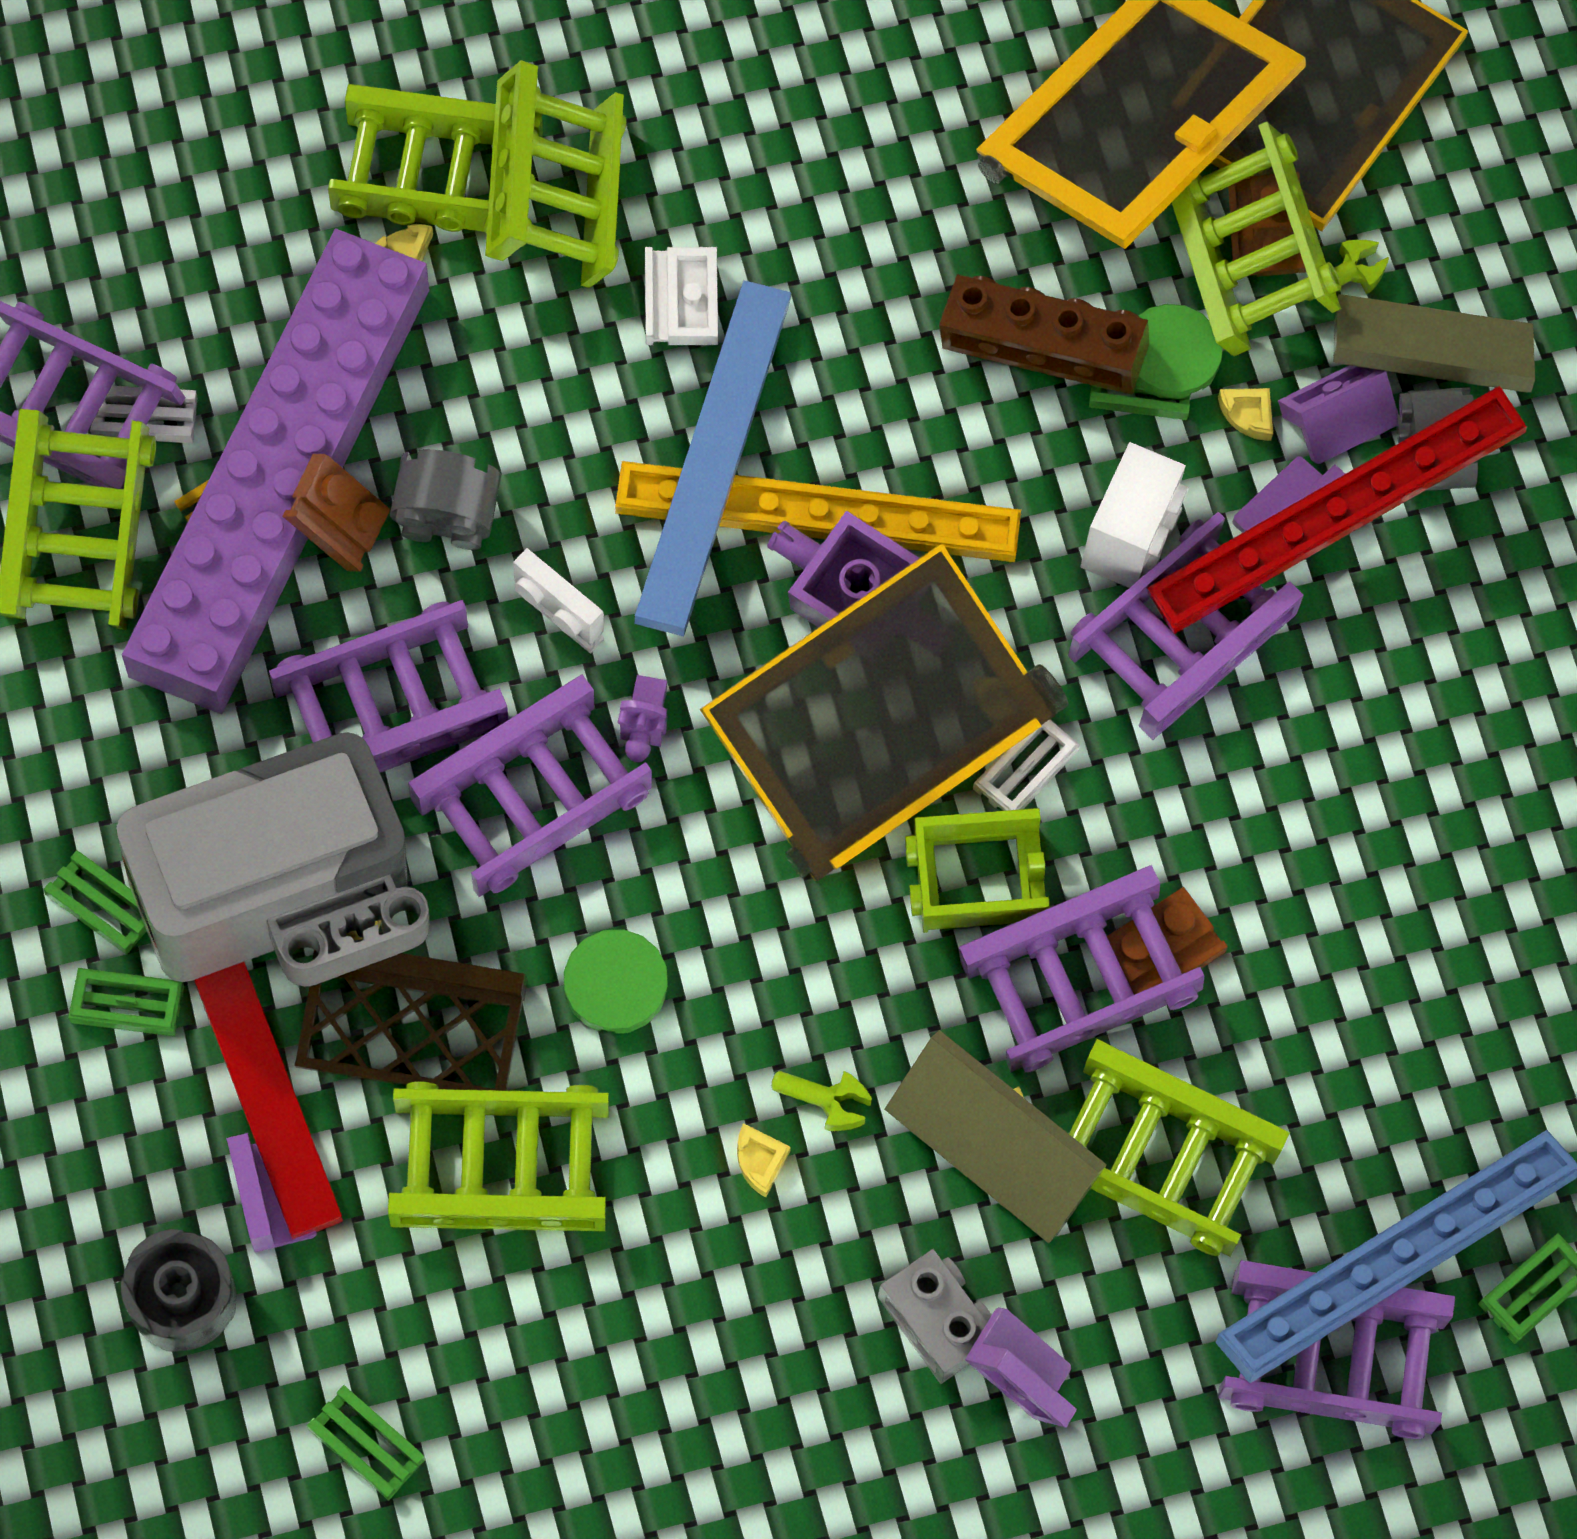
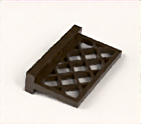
(428, 977)

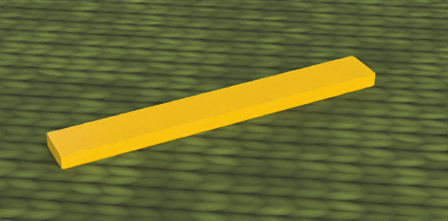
(816, 510)

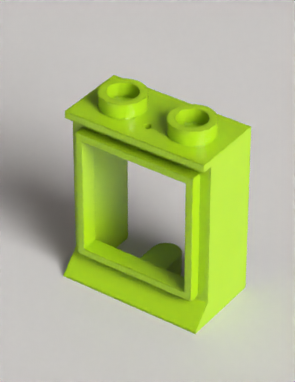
(973, 828)

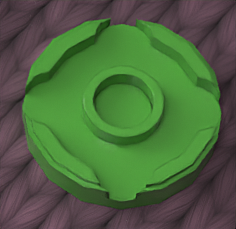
(1180, 352)
(615, 981)

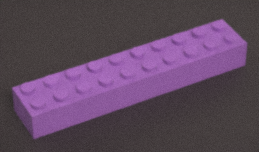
(305, 403)

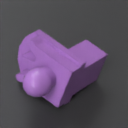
(644, 717)

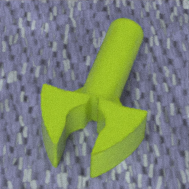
(1349, 271)
(826, 1097)

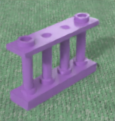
(155, 381)
(1197, 671)
(428, 728)
(527, 736)
(1086, 918)
(1417, 1309)

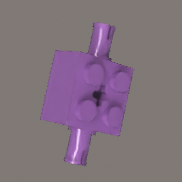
(846, 558)

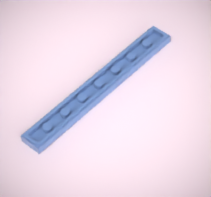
(712, 459)
(1397, 1256)

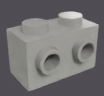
(935, 1312)

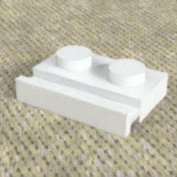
(681, 296)
(558, 600)

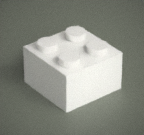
(1135, 516)

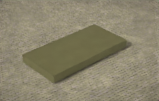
(1434, 343)
(994, 1136)

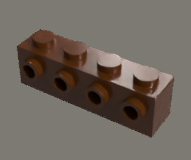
(1044, 333)

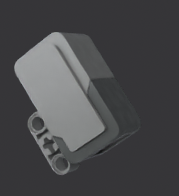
(275, 863)

